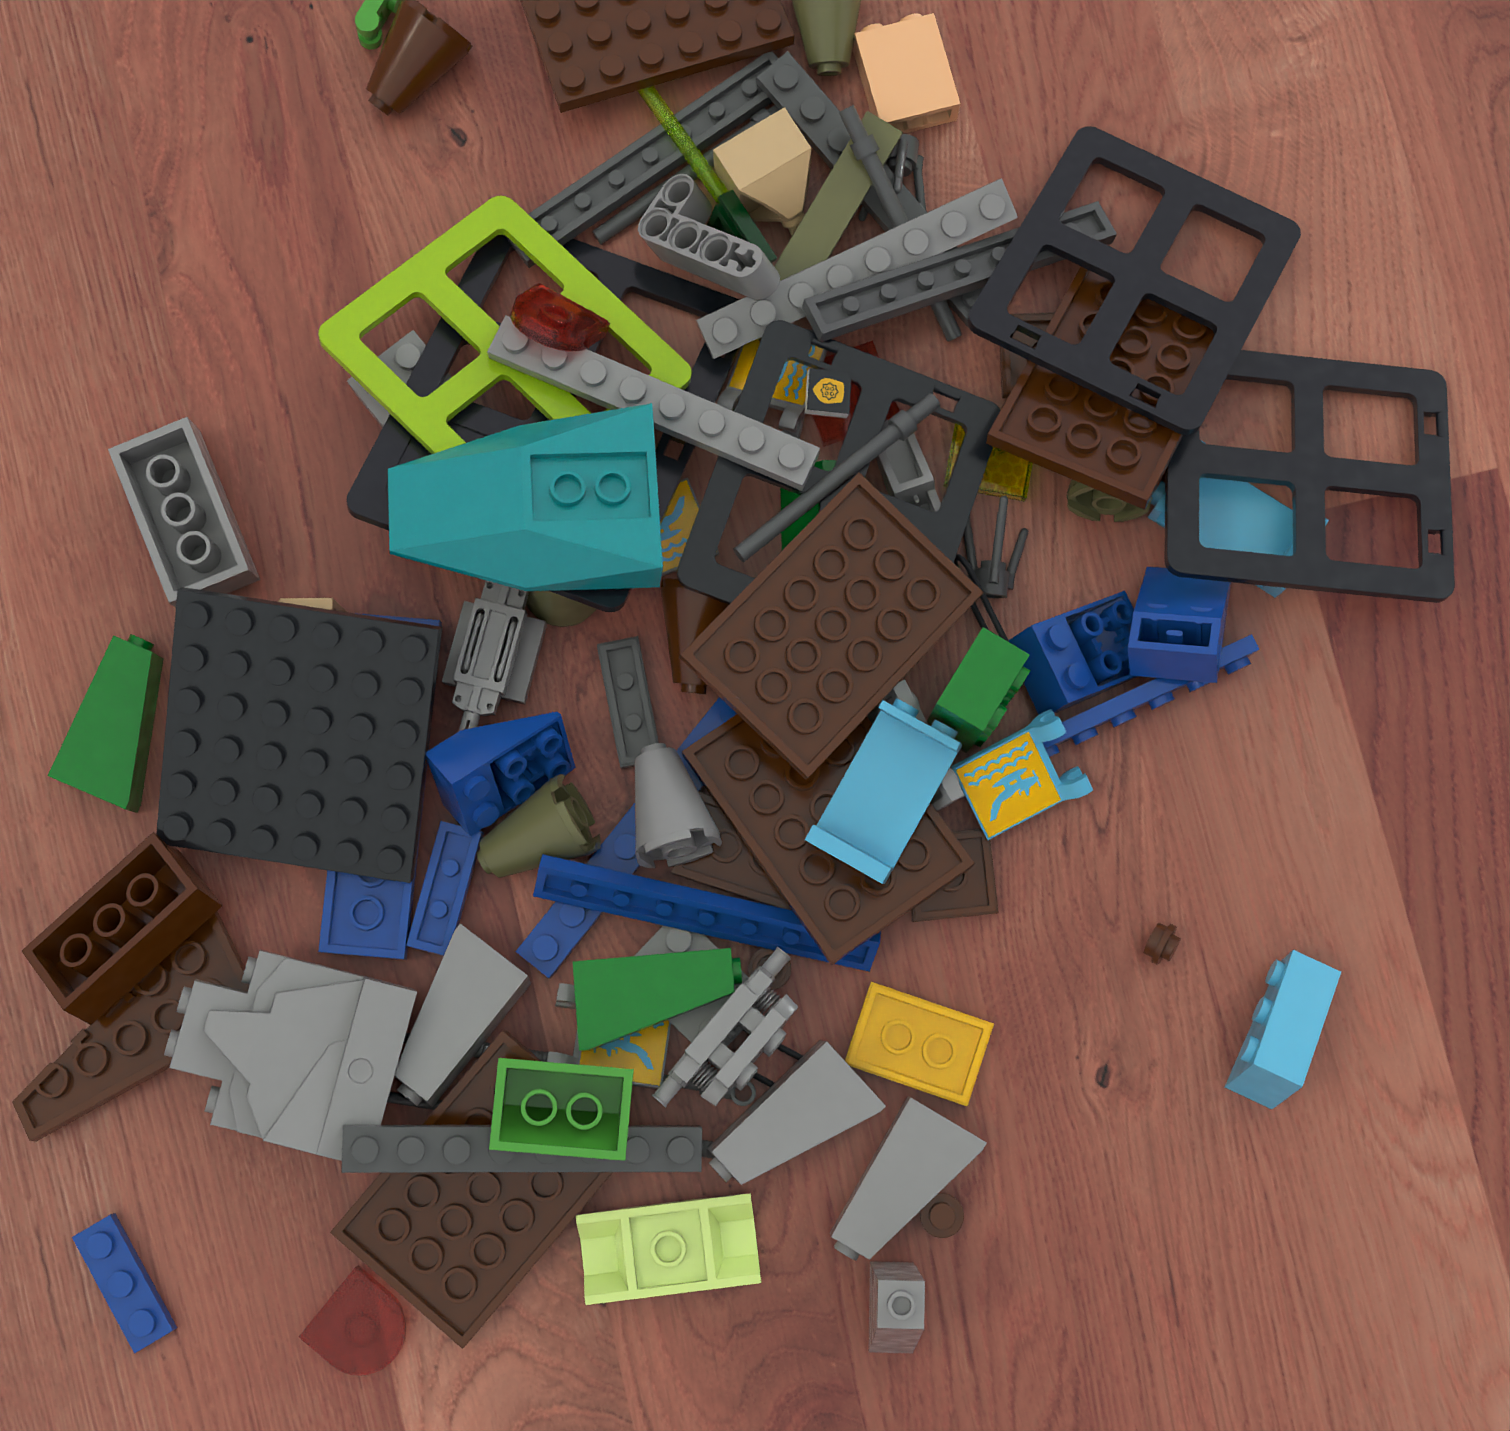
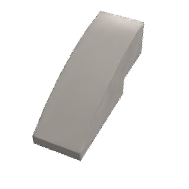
(908, 474)

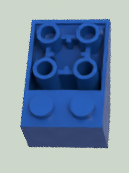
(1178, 627)
(1077, 653)
(498, 766)

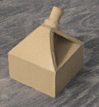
(768, 169)

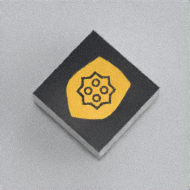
(828, 393)

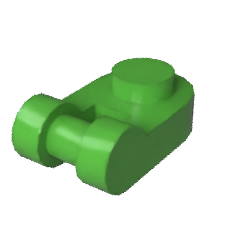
(371, 19)

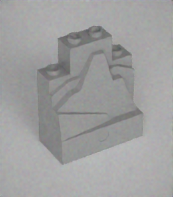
(294, 1050)

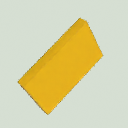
(918, 1043)

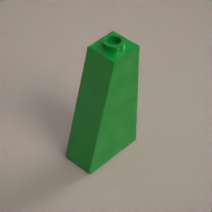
(114, 726)
(641, 991)

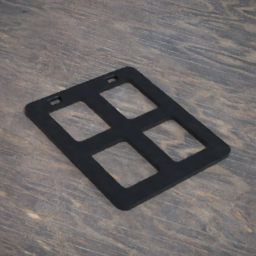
(1135, 278)
(879, 386)
(1311, 473)

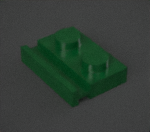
(734, 219)

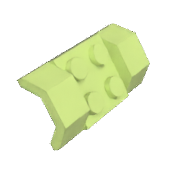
(668, 1248)

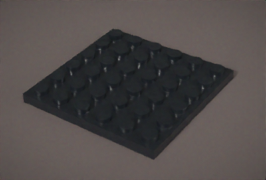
(297, 734)

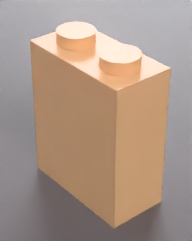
(907, 73)

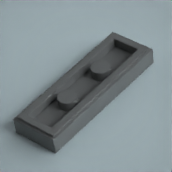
(627, 698)

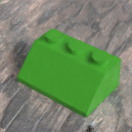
(561, 1109)

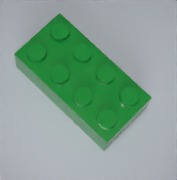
(981, 689)

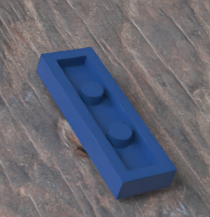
(444, 888)
(124, 1282)

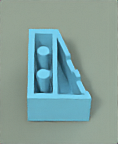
(1284, 1030)

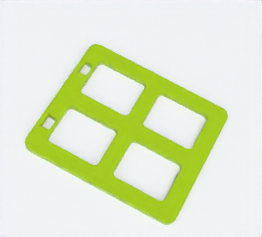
(426, 278)

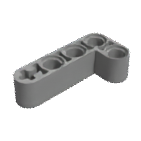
(678, 236)

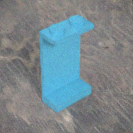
(1237, 519)
(885, 790)

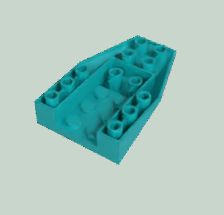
(538, 505)

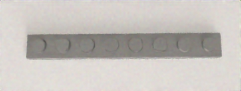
(905, 244)
(674, 409)

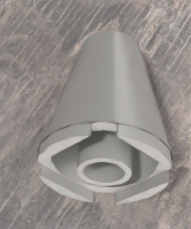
(669, 811)

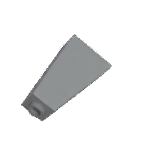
(459, 1013)
(795, 1114)
(903, 1176)
(895, 1307)

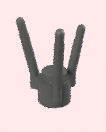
(902, 162)
(993, 572)

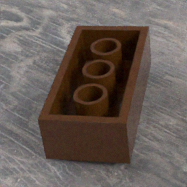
(121, 929)

